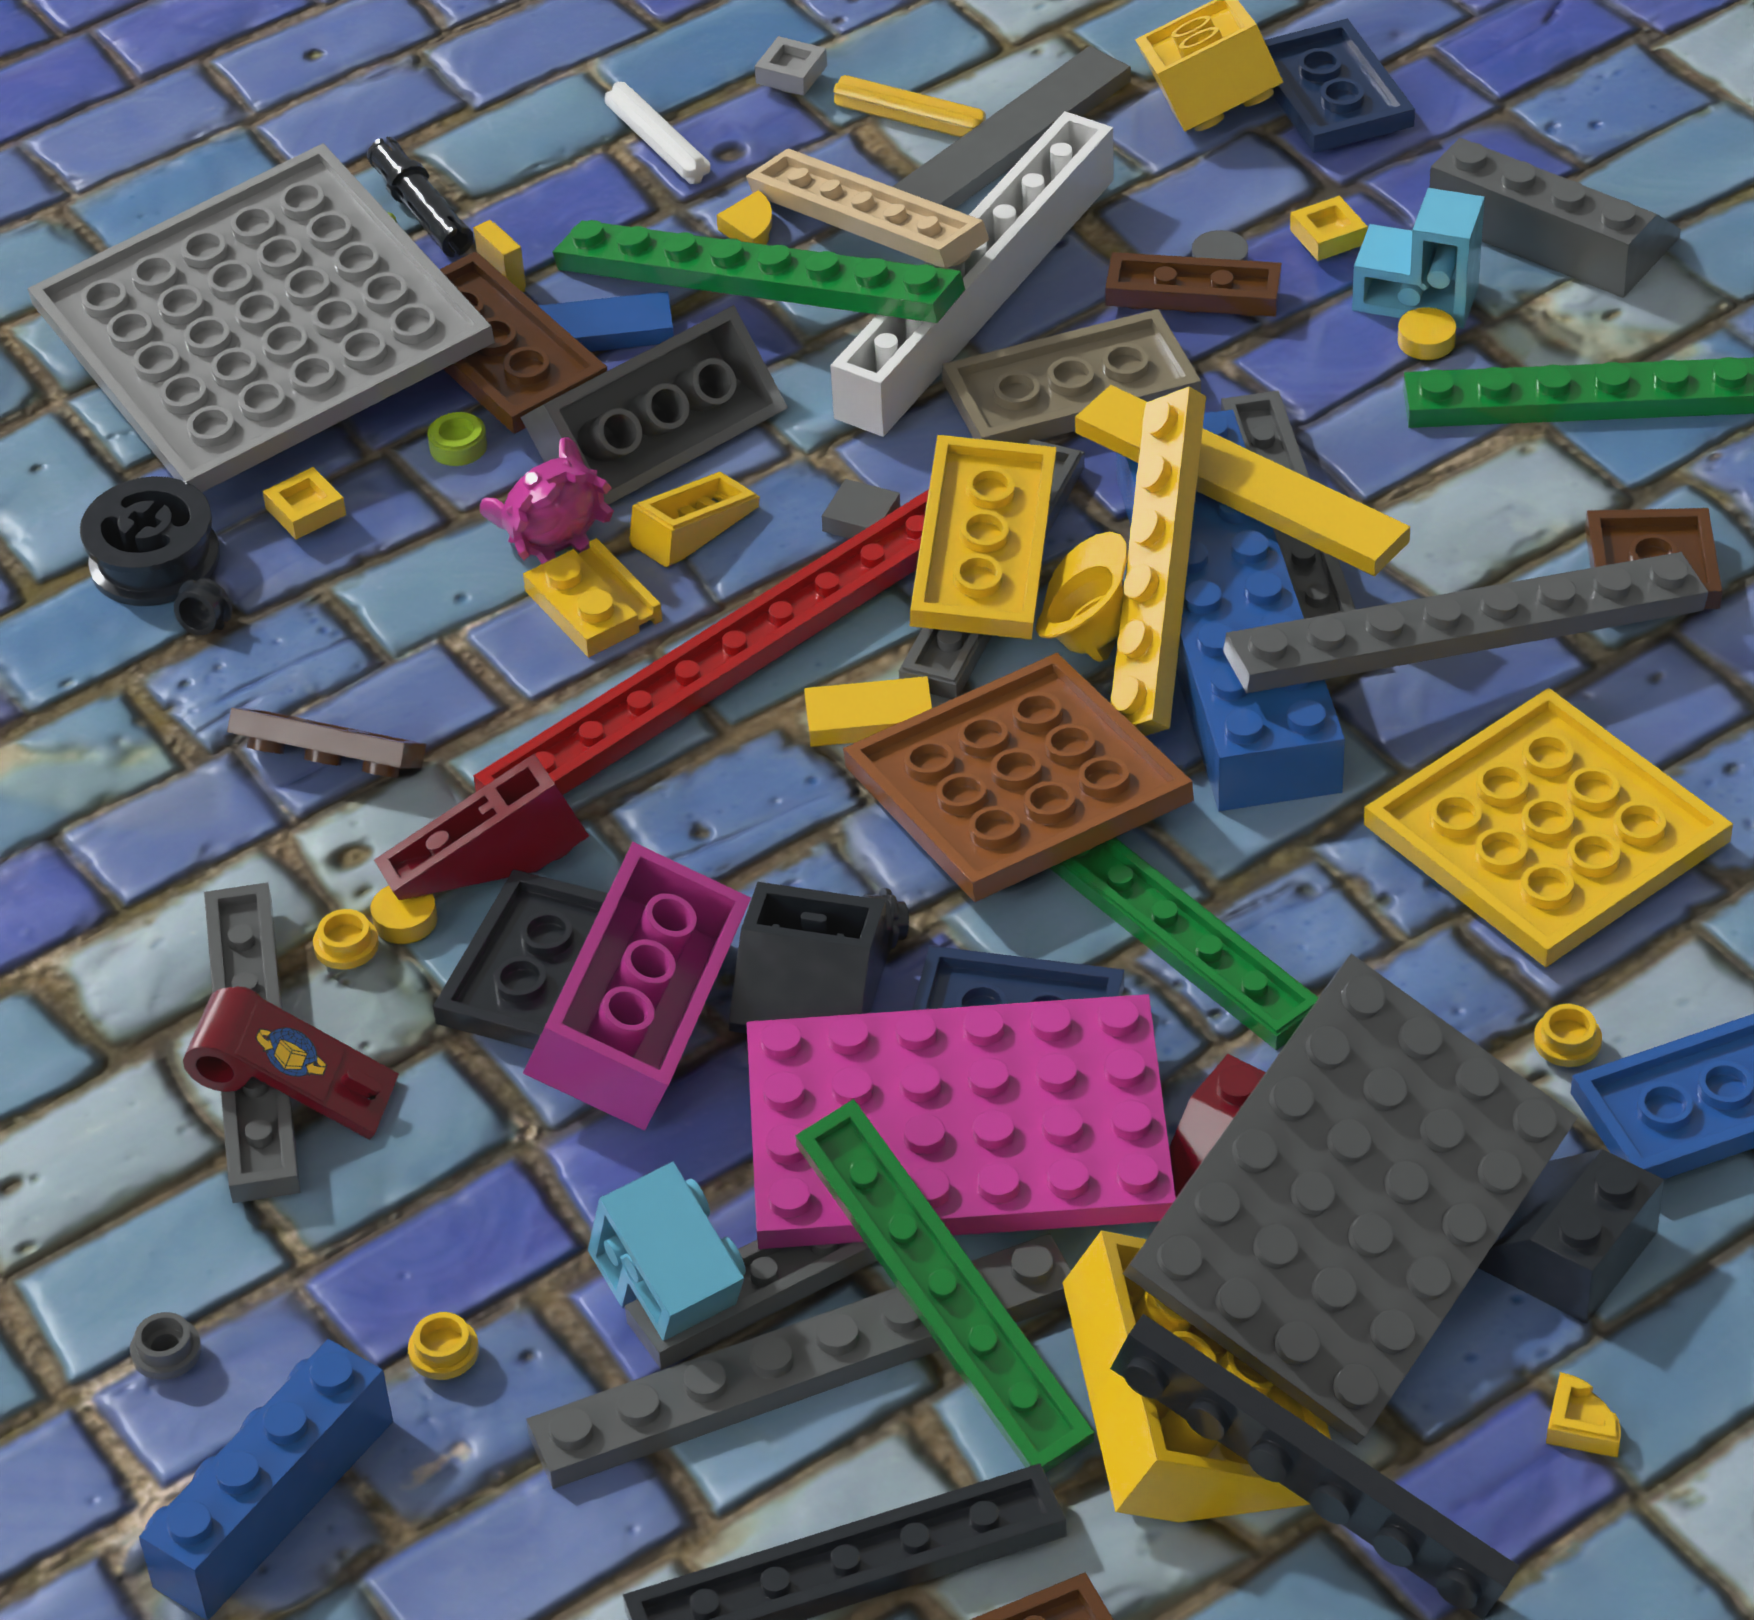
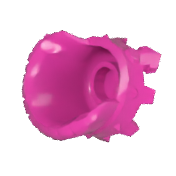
(552, 506)

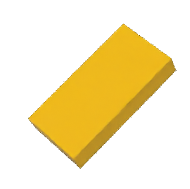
(862, 709)

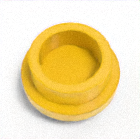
(345, 939)
(1568, 1036)
(443, 1346)

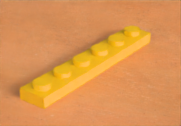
(1158, 560)

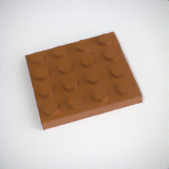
(1017, 776)

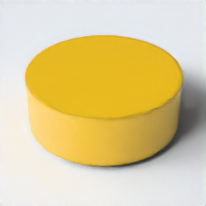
(1426, 333)
(405, 919)

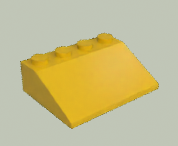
(1150, 1452)

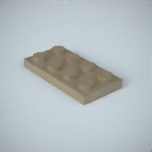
(1046, 382)

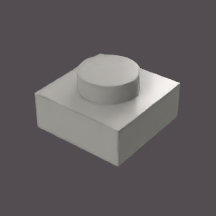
(791, 65)

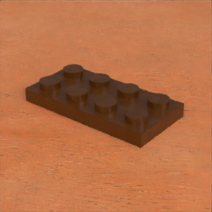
(531, 351)

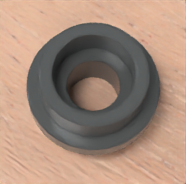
(161, 1333)

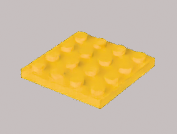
(1547, 826)

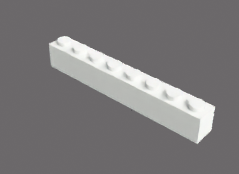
(1024, 220)

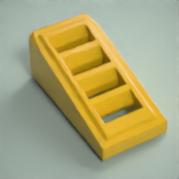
(686, 517)

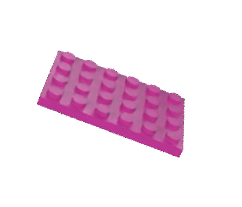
(987, 1107)

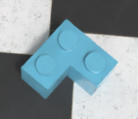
(1425, 266)
(663, 1251)

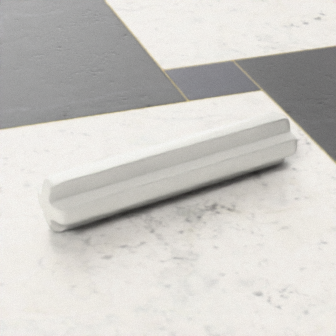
(657, 133)

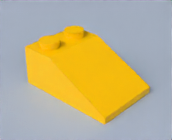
(1210, 63)

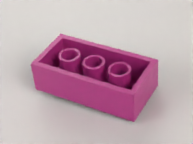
(638, 986)

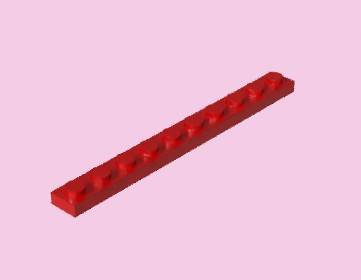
(724, 653)

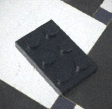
(519, 959)

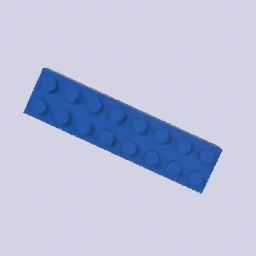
(1261, 742)

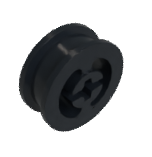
(149, 540)

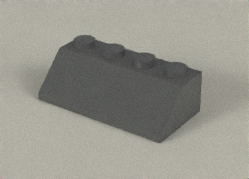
(1556, 218)
(662, 405)

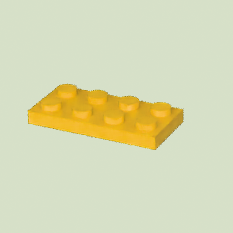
(983, 537)

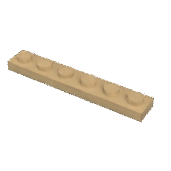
(869, 208)

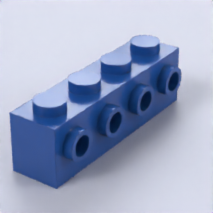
(266, 1479)

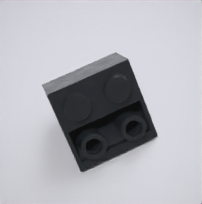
(807, 955)

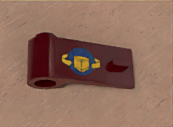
(252, 1037)

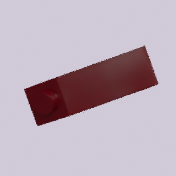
(504, 826)

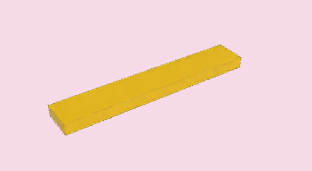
(1259, 488)

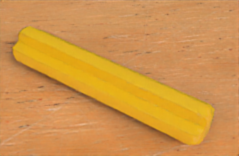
(906, 106)

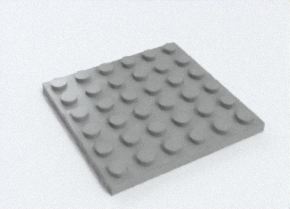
(259, 318)

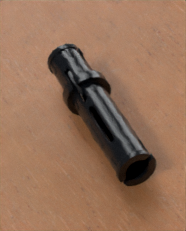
(409, 185)

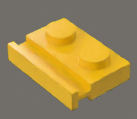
(592, 597)

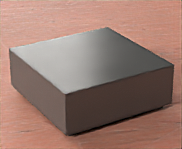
(857, 508)

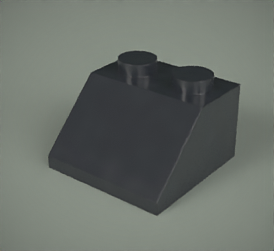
(1578, 1231)

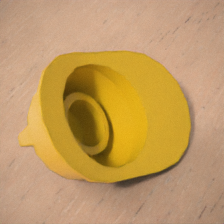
(1087, 597)

